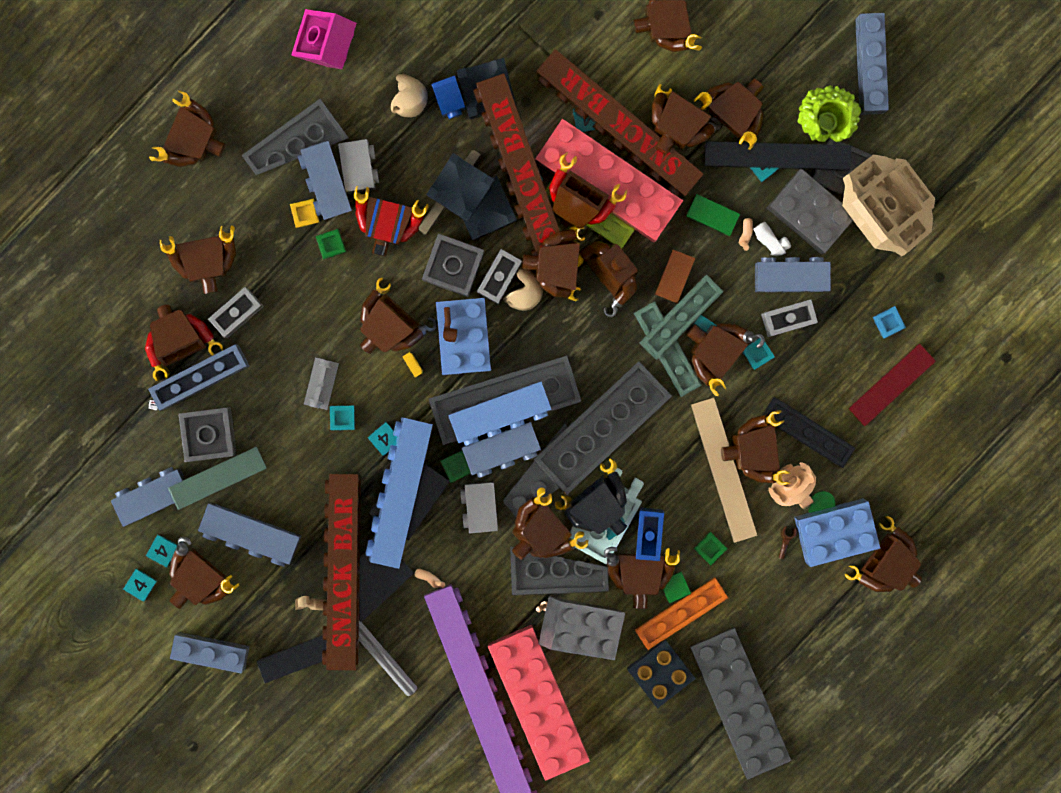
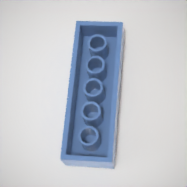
(400, 492)

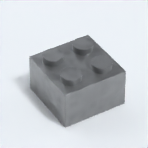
(453, 265)
(207, 434)

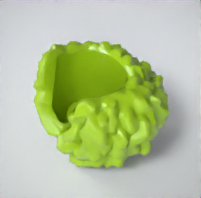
(829, 114)

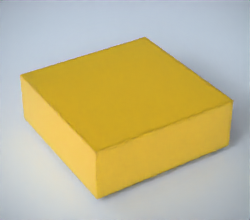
(304, 213)
(413, 364)

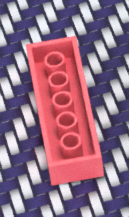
(647, 203)
(538, 702)

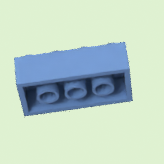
(499, 412)

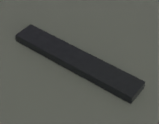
(778, 156)

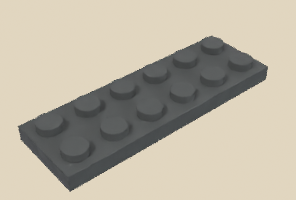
(554, 375)
(602, 428)
(740, 703)

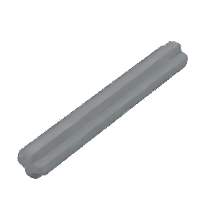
(386, 661)

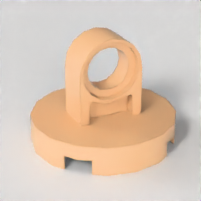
(798, 491)

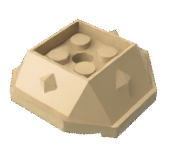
(889, 203)

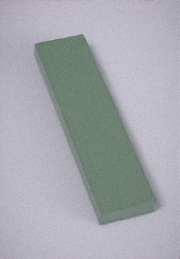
(681, 317)
(673, 358)
(217, 478)

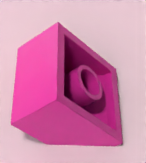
(324, 38)

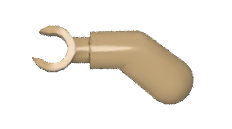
(313, 603)

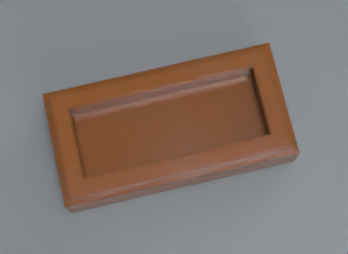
(674, 276)

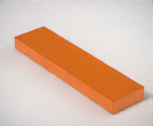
(681, 613)

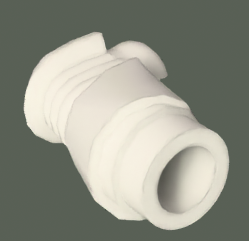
(768, 238)

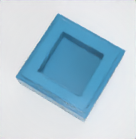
(889, 322)

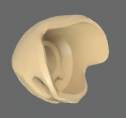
(411, 98)
(527, 296)

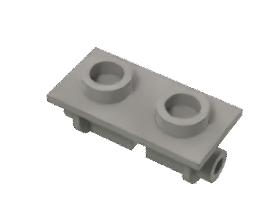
(321, 383)

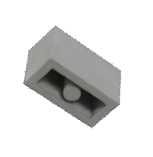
(357, 165)
(499, 276)
(235, 312)
(789, 318)
(481, 507)

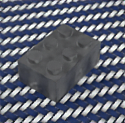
(810, 211)
(581, 628)

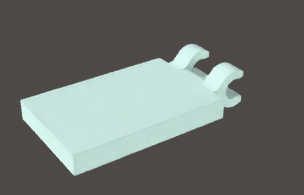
(599, 542)

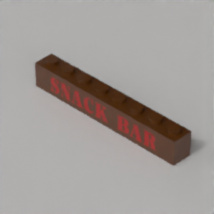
(617, 123)
(516, 159)
(343, 572)

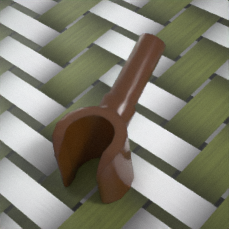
(449, 334)
(786, 540)

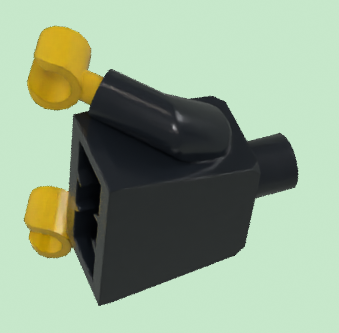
(599, 504)

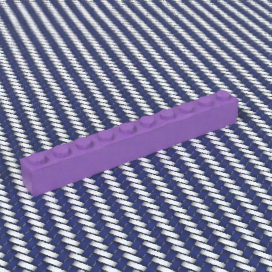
(478, 690)

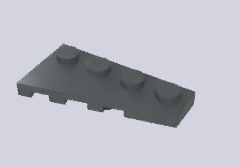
(285, 144)
(529, 484)
(556, 576)

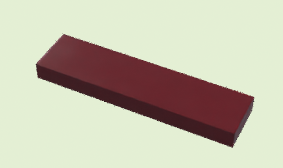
(891, 384)

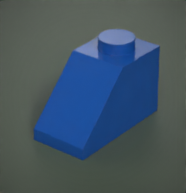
(449, 97)
(649, 534)

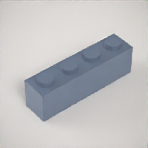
(872, 63)
(198, 377)
(249, 533)

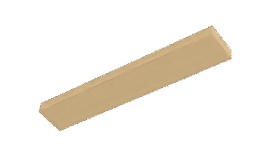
(723, 472)

